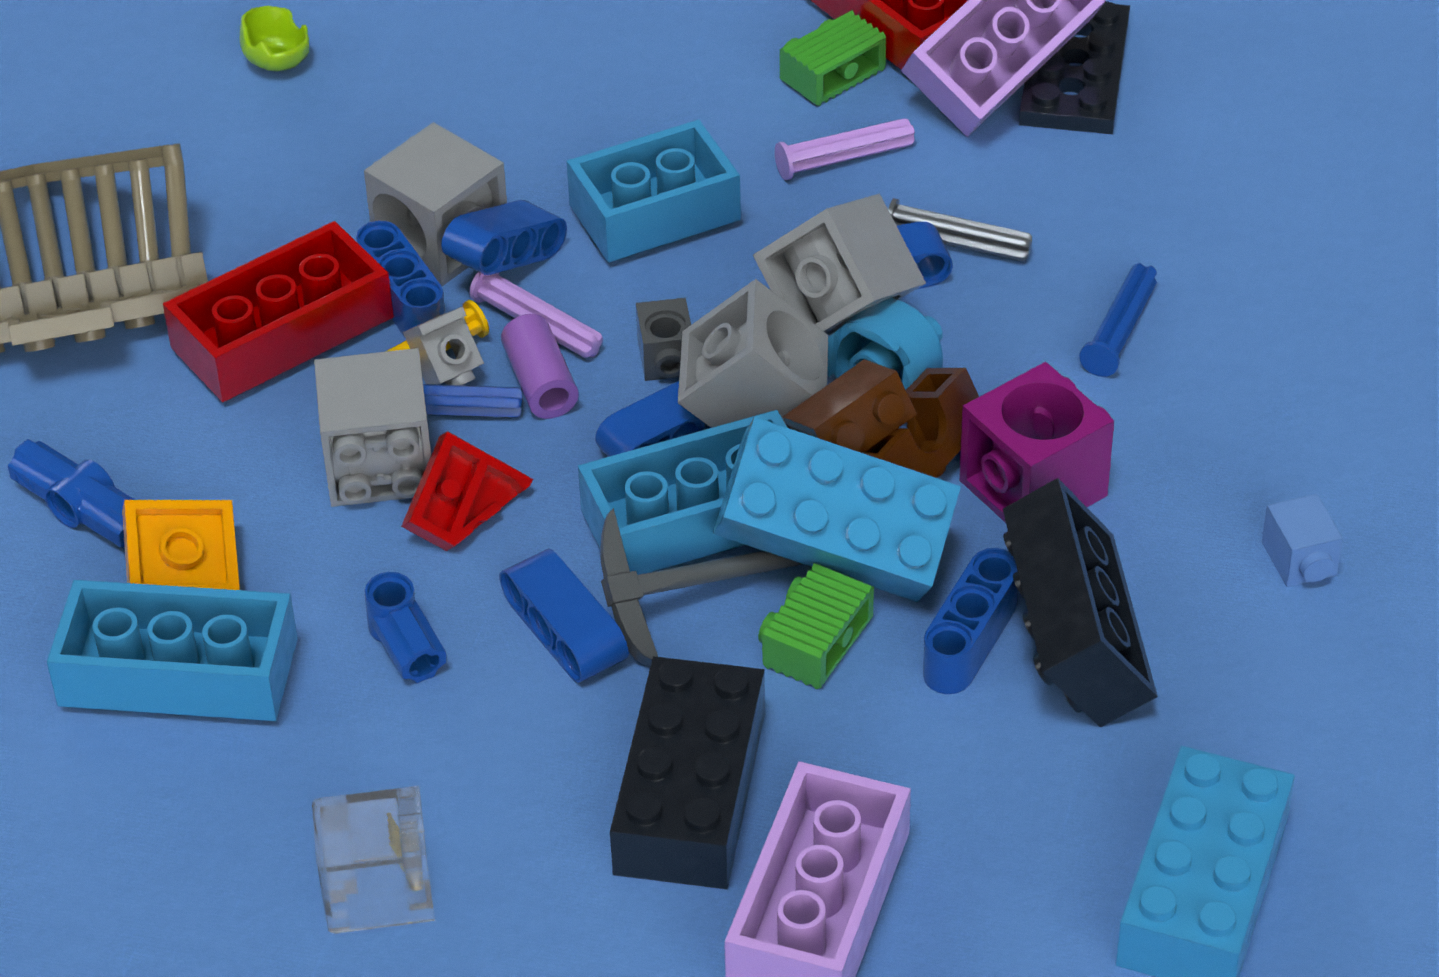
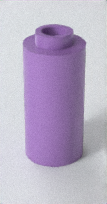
(539, 366)

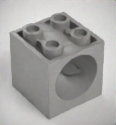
(428, 186)
(840, 263)
(750, 358)
(372, 425)

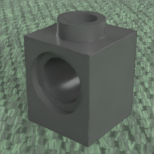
(660, 336)

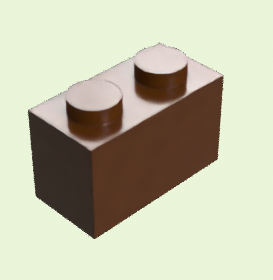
(855, 408)

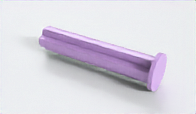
(842, 147)
(519, 302)

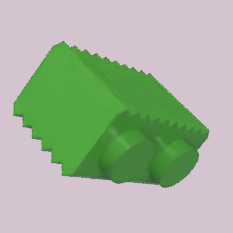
(833, 57)
(816, 624)

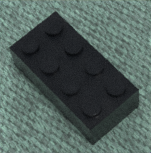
(1077, 604)
(688, 773)

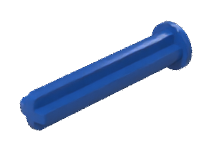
(1102, 353)
(473, 400)

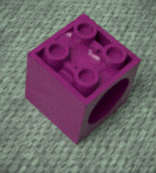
(1032, 435)

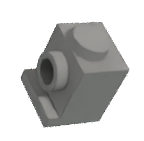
(432, 340)

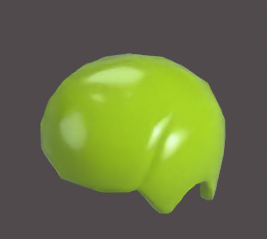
(272, 38)

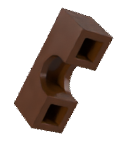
(936, 430)

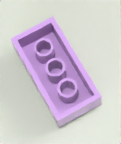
(992, 52)
(819, 877)

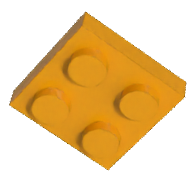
(181, 543)

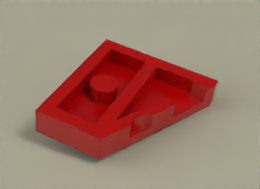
(460, 492)

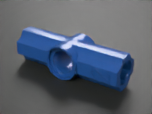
(71, 490)

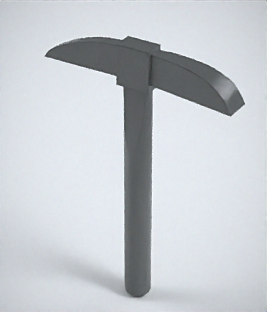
(625, 588)

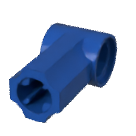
(402, 627)

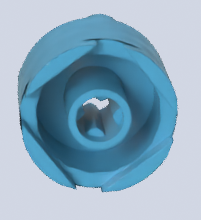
(889, 336)

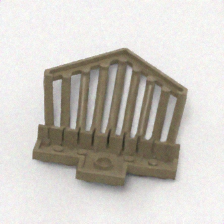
(91, 298)

